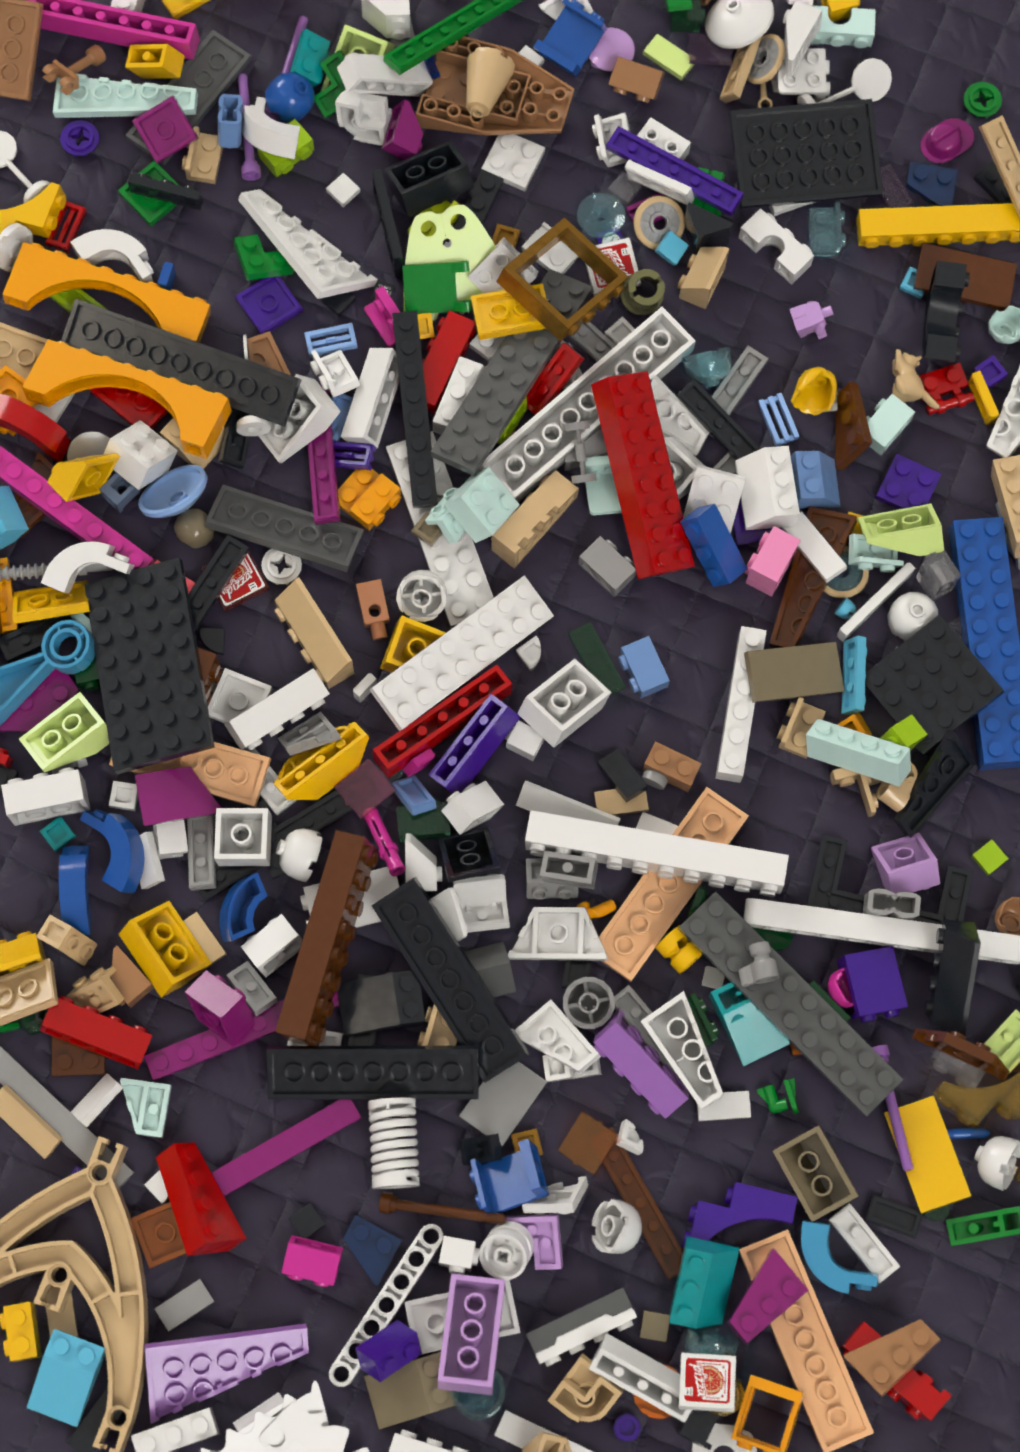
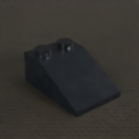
(468, 854)
(381, 1003)

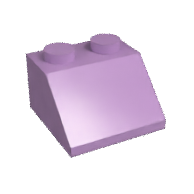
(906, 864)

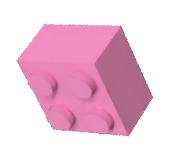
(773, 559)

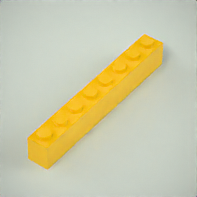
(938, 225)

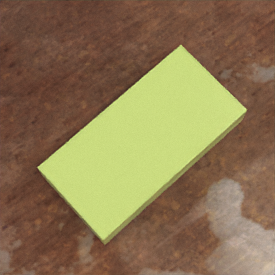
(668, 56)

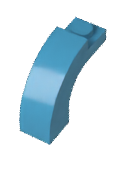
(822, 1264)

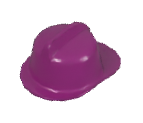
(947, 140)

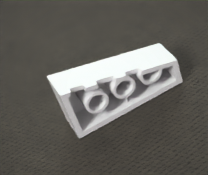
(681, 1042)

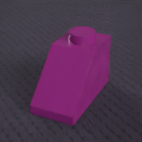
(403, 132)

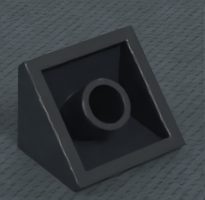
(705, 228)

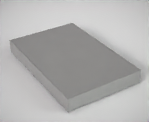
(503, 1101)

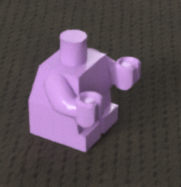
(811, 318)

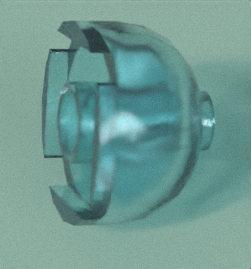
(708, 366)
(708, 1341)
(480, 1406)

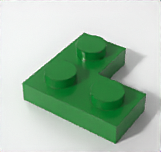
(326, 99)
(257, 263)

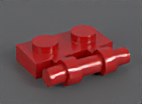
(943, 382)

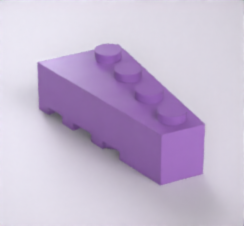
(640, 1065)

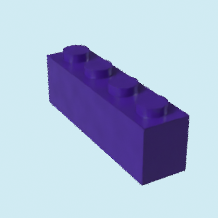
(474, 745)

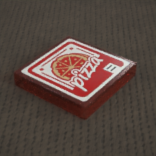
(243, 585)

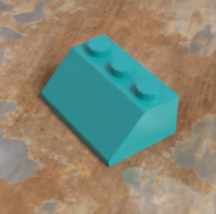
(703, 1283)

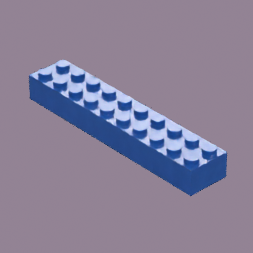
(990, 633)

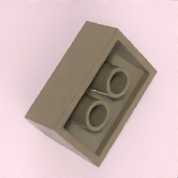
(816, 1173)

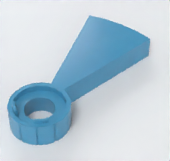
(25, 675)

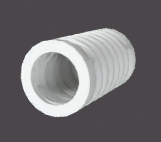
(386, 1141)

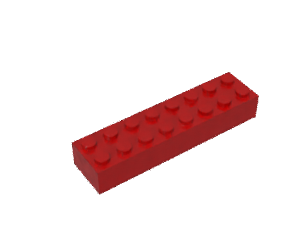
(642, 474)

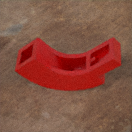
(34, 426)

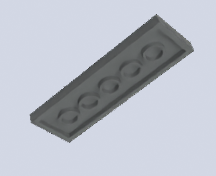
(211, 73)
(283, 528)

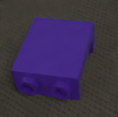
(874, 983)

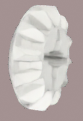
(288, 574)

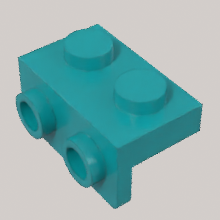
(309, 54)

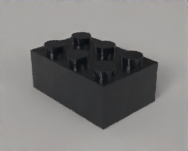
(429, 178)

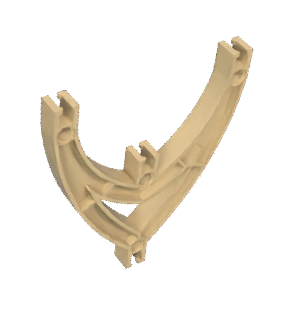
(118, 1310)

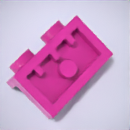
(380, 315)

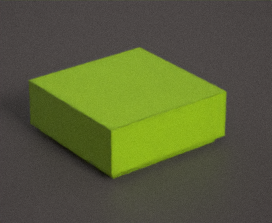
(989, 857)

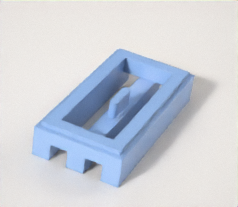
(331, 340)
(787, 416)

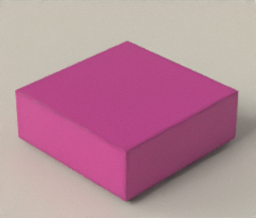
(419, 763)

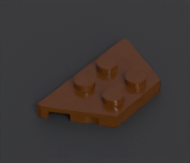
(958, 1048)

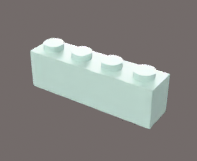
(858, 752)

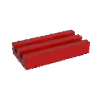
(74, 230)

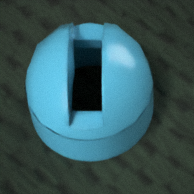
(844, 608)

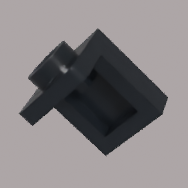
(481, 1148)

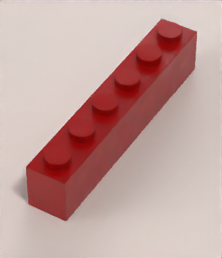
(440, 721)

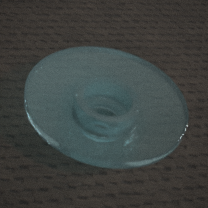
(603, 206)

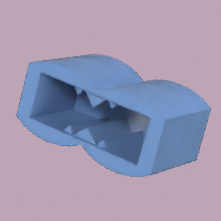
(230, 121)

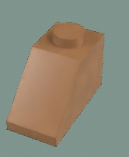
(129, 979)

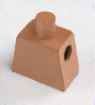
(371, 597)

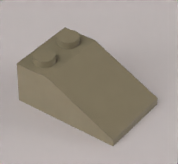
(408, 1392)

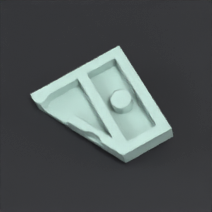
(147, 1105)

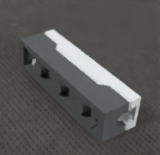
(581, 1326)

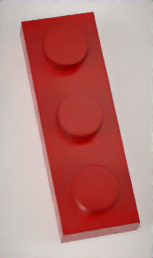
(553, 378)

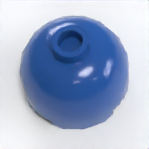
(290, 96)

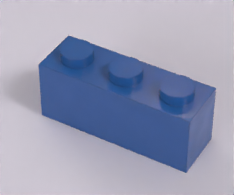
(713, 545)

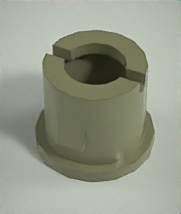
(637, 304)

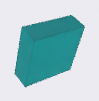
(57, 834)

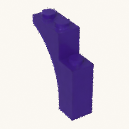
(745, 1204)

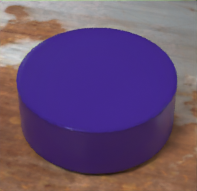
(626, 1427)

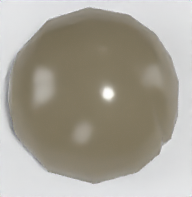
(191, 528)

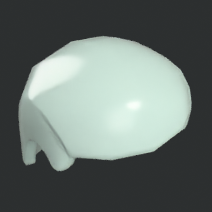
(1005, 325)

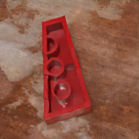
(197, 1202)
(913, 1390)

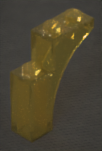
(975, 1103)

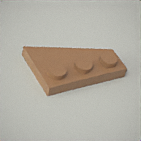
(893, 1355)

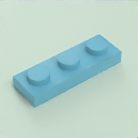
(854, 675)

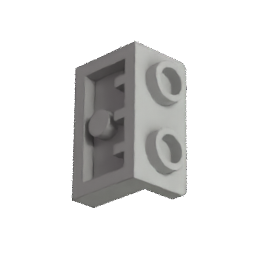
(543, 890)

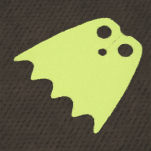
(467, 244)

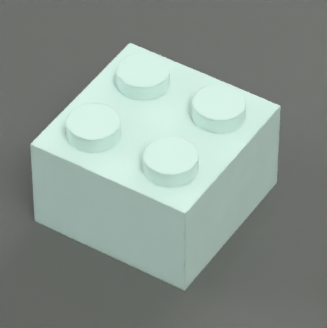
(482, 505)

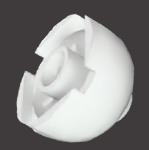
(422, 595)
(910, 614)
(299, 852)
(998, 1161)
(616, 1226)

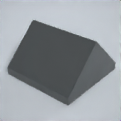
(494, 968)

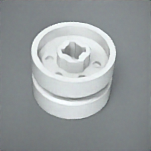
(506, 1250)

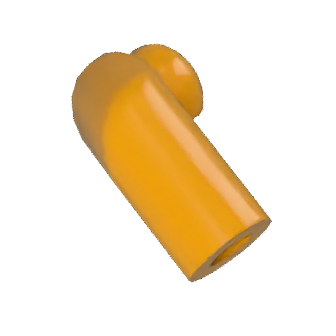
(599, 910)

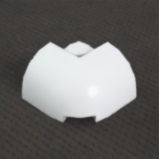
(364, 116)

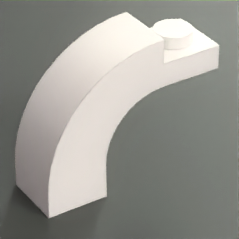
(267, 133)
(114, 245)
(69, 562)

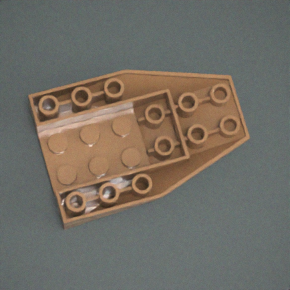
(528, 105)

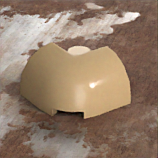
(584, 1393)

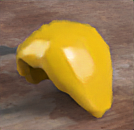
(815, 391)

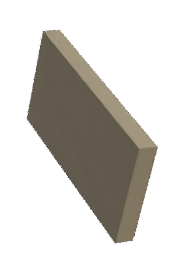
(794, 672)

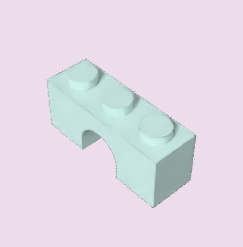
(857, 32)

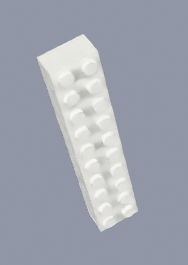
(543, 442)
(658, 853)

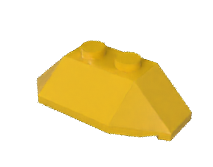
(318, 770)

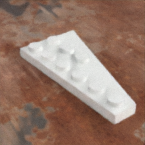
(306, 251)

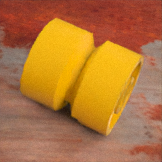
(679, 950)

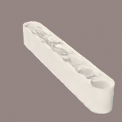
(388, 1291)

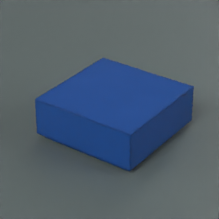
(167, 276)

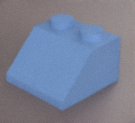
(815, 479)

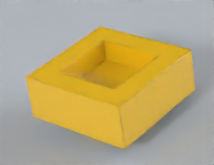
(425, 326)

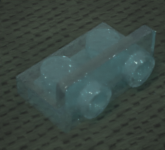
(825, 230)

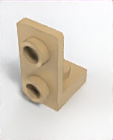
(846, 777)
(67, 940)

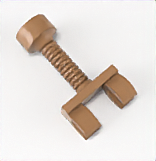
(68, 76)

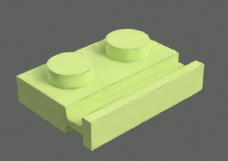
(1006, 1041)

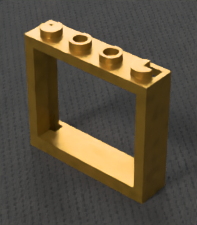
(537, 305)

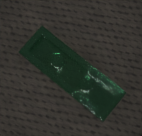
(596, 657)

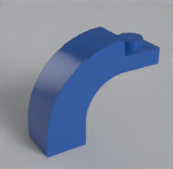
(126, 849)
(74, 888)

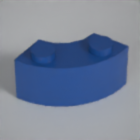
(239, 907)

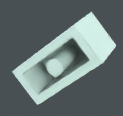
(888, 422)

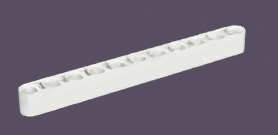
(869, 929)

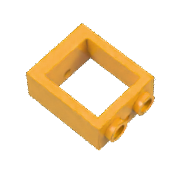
(774, 1388)

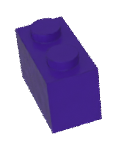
(388, 1350)

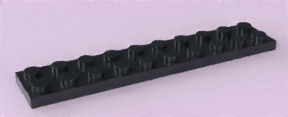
(125, 340)

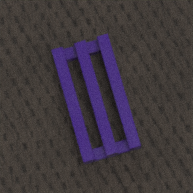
(367, 458)

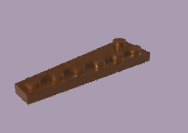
(804, 582)

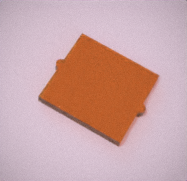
(588, 1143)

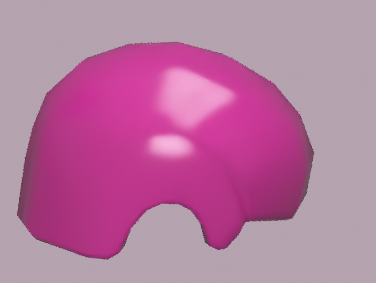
(839, 989)

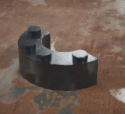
(941, 312)

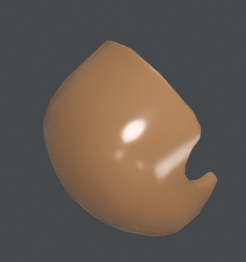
(1008, 916)

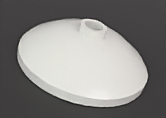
(738, 22)

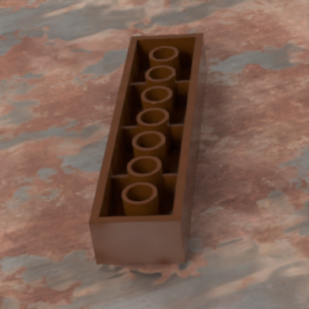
(327, 939)

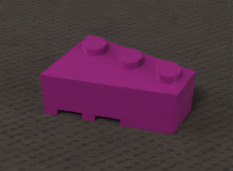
(766, 1298)

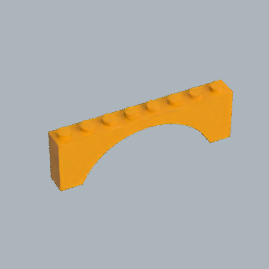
(45, 273)
(68, 370)

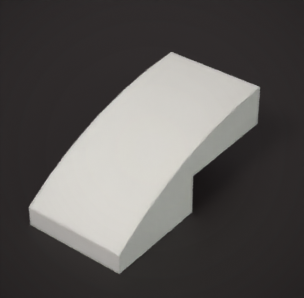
(557, 1071)

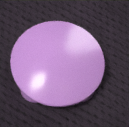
(612, 44)

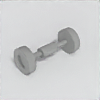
(580, 452)

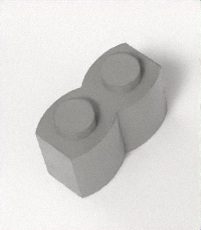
(886, 903)

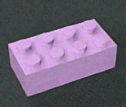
(471, 1334)

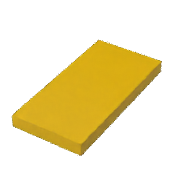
(936, 1170)

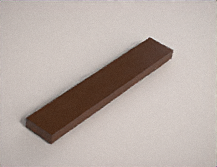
(654, 1226)

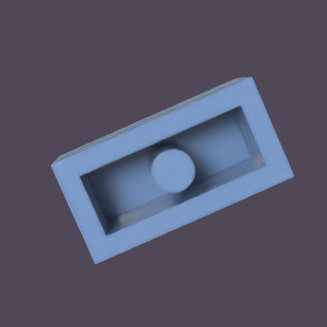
(643, 667)

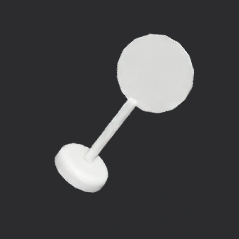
(869, 81)
(8, 151)
(250, 424)

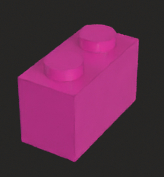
(312, 1261)

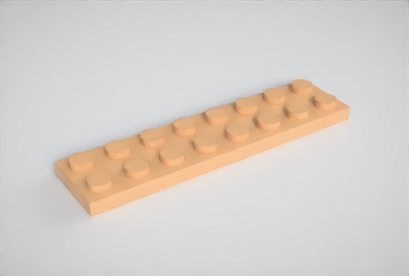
(659, 901)
(812, 1354)

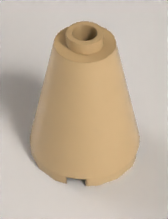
(486, 79)

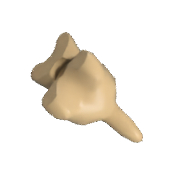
(907, 383)

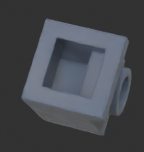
(111, 489)

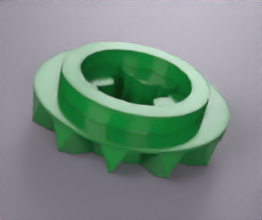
(987, 92)

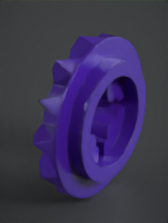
(74, 130)

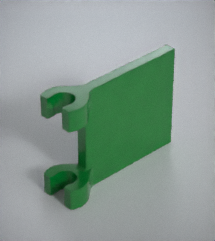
(433, 287)

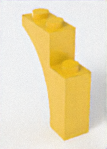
(38, 213)

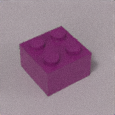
(220, 1007)

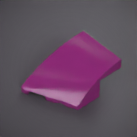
(173, 796)

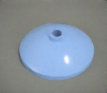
(173, 492)

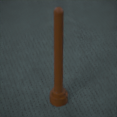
(391, 1203)

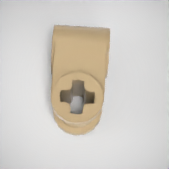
(896, 796)

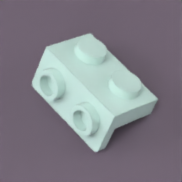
(445, 520)
(869, 556)

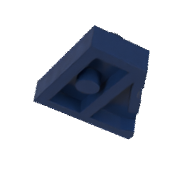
(932, 183)
(371, 1247)

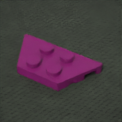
(42, 702)

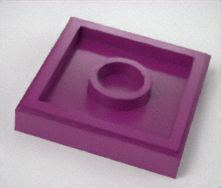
(165, 129)

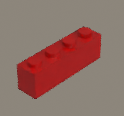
(443, 353)
(96, 1032)

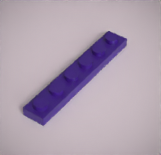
(648, 155)

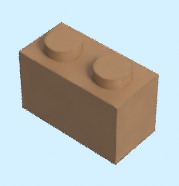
(636, 78)
(673, 765)

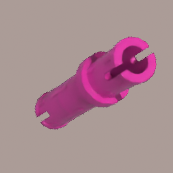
(393, 859)

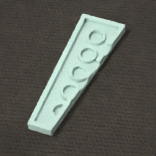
(117, 99)

